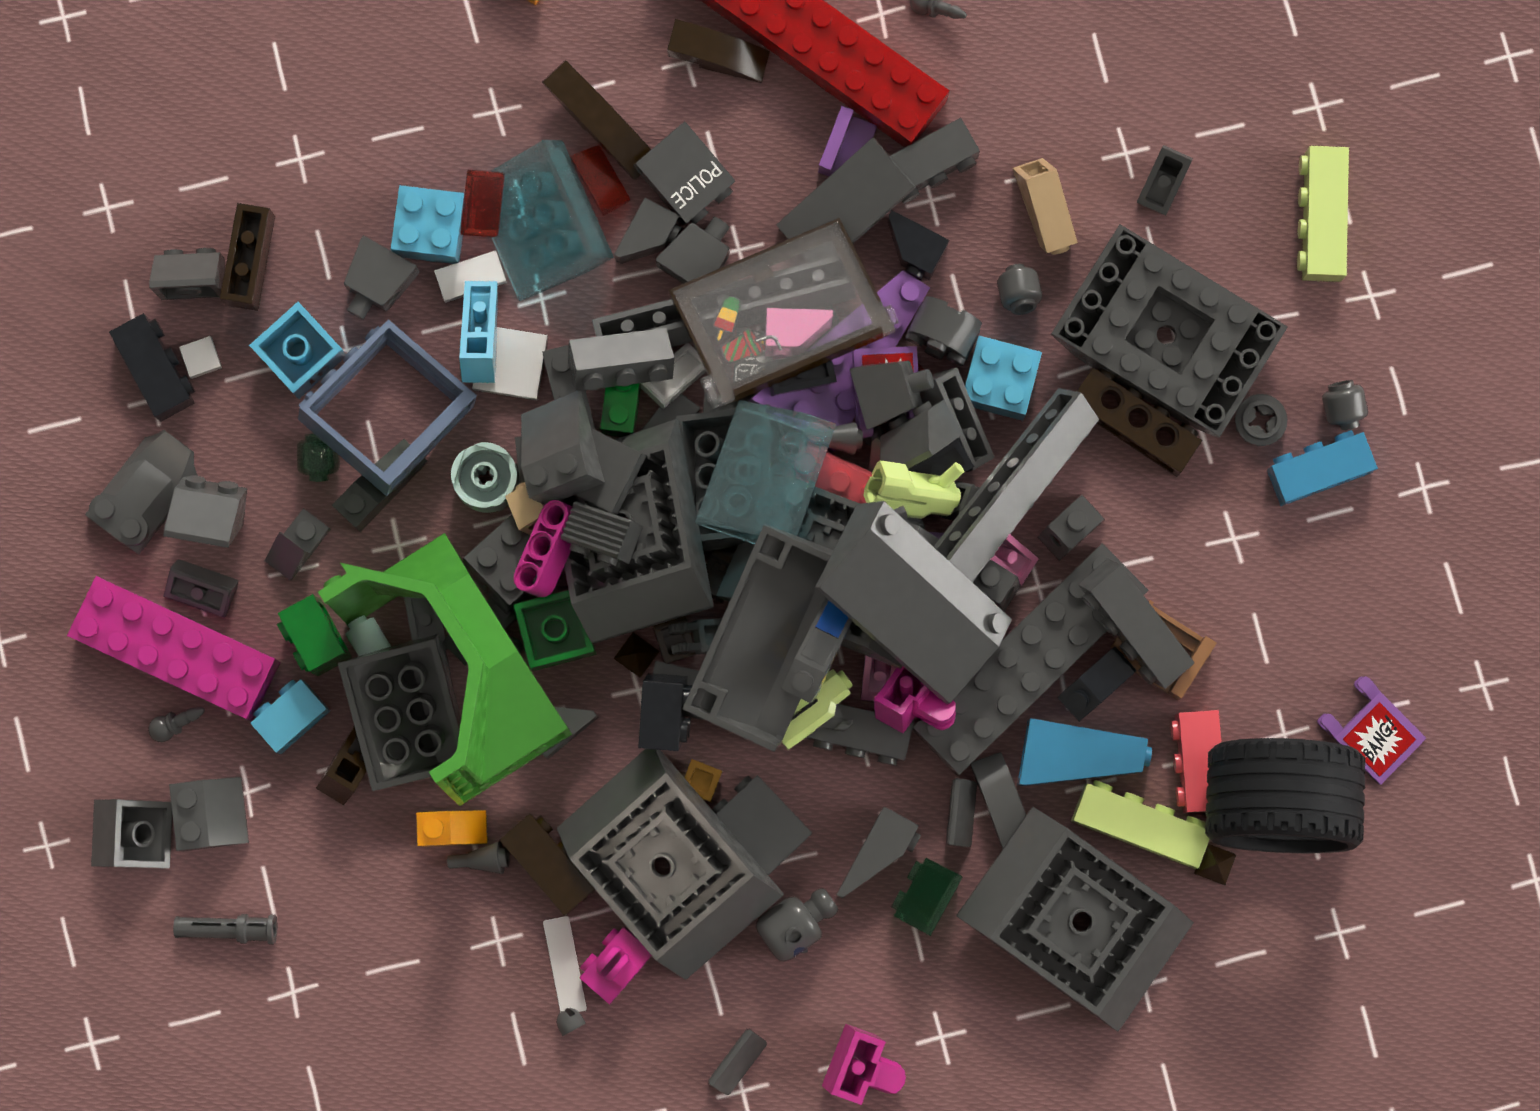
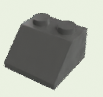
(187, 275)
(919, 436)
(206, 511)
(208, 813)
(131, 833)

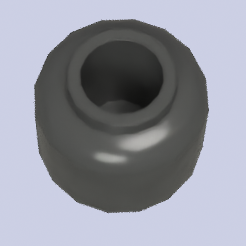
(1019, 289)
(1345, 404)

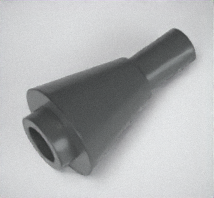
(847, 438)
(489, 858)

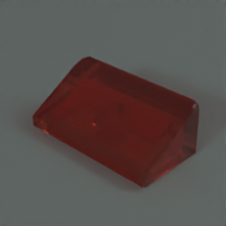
(600, 179)
(482, 203)

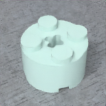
(477, 461)

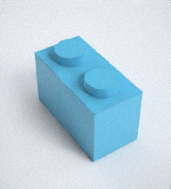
(289, 715)

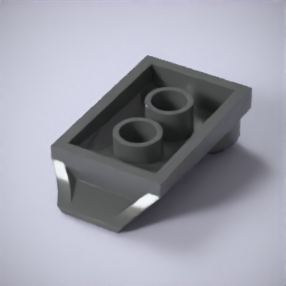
(142, 490)

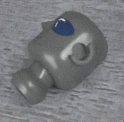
(794, 925)

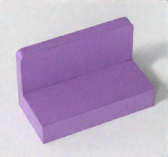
(845, 140)

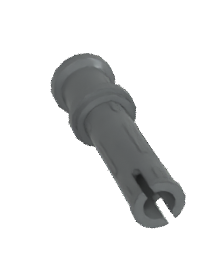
(241, 929)

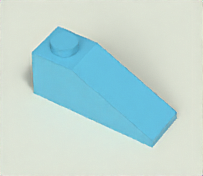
(479, 332)

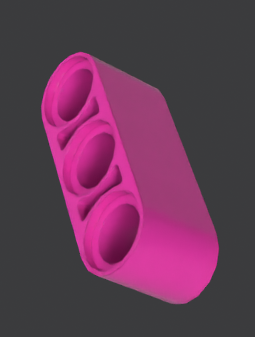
(534, 557)

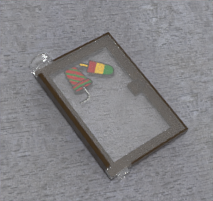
(781, 313)

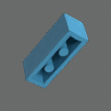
(1321, 467)

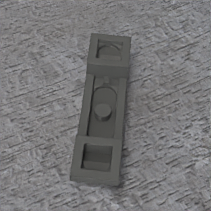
(999, 795)

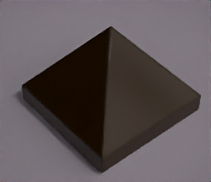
(636, 655)
(1216, 864)

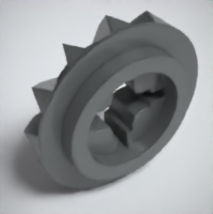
(1265, 406)

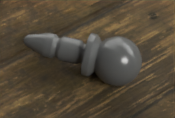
(936, 7)
(164, 727)

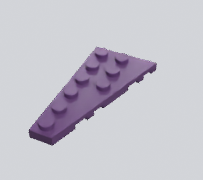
(837, 400)

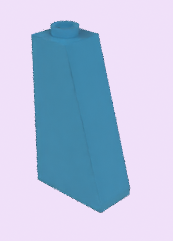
(1072, 753)

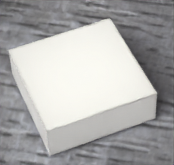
(200, 357)

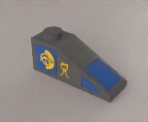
(817, 652)

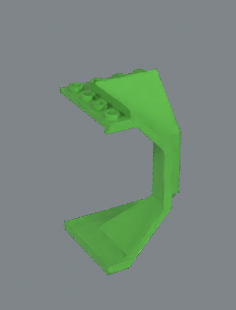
(504, 708)

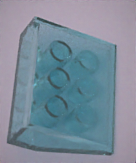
(546, 221)
(765, 471)

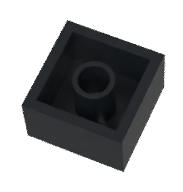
(661, 715)

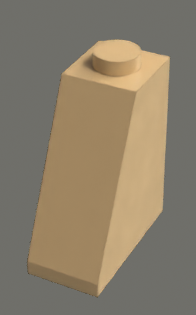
(1046, 205)

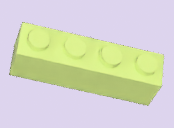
(1324, 213)
(1141, 825)

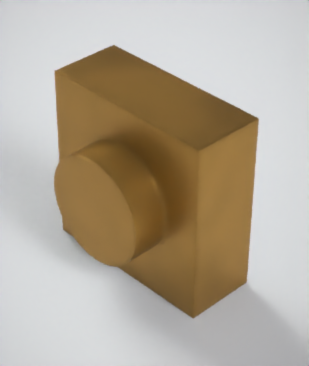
(703, 779)

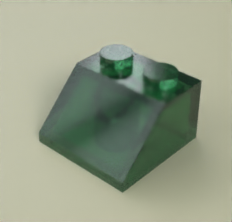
(926, 895)

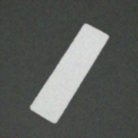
(564, 964)

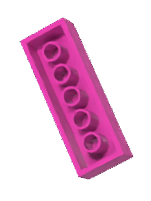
(173, 648)

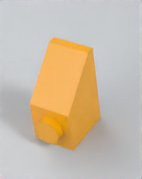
(451, 828)

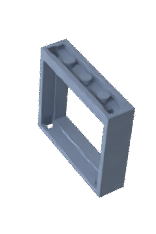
(354, 362)

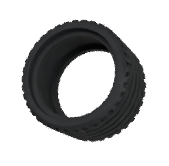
(1285, 795)

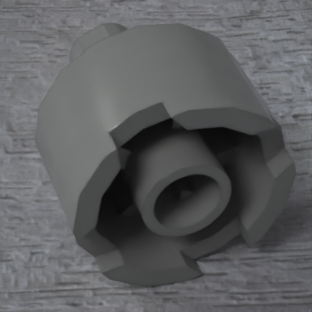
(944, 330)

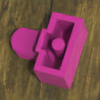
(906, 698)
(615, 964)
(859, 1065)

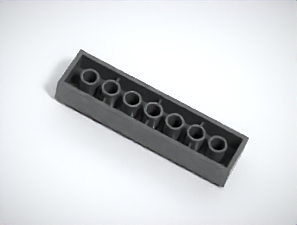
(1021, 668)

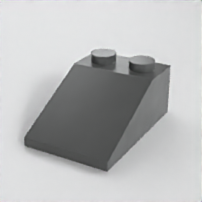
(559, 450)

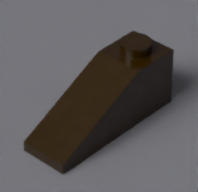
(344, 770)

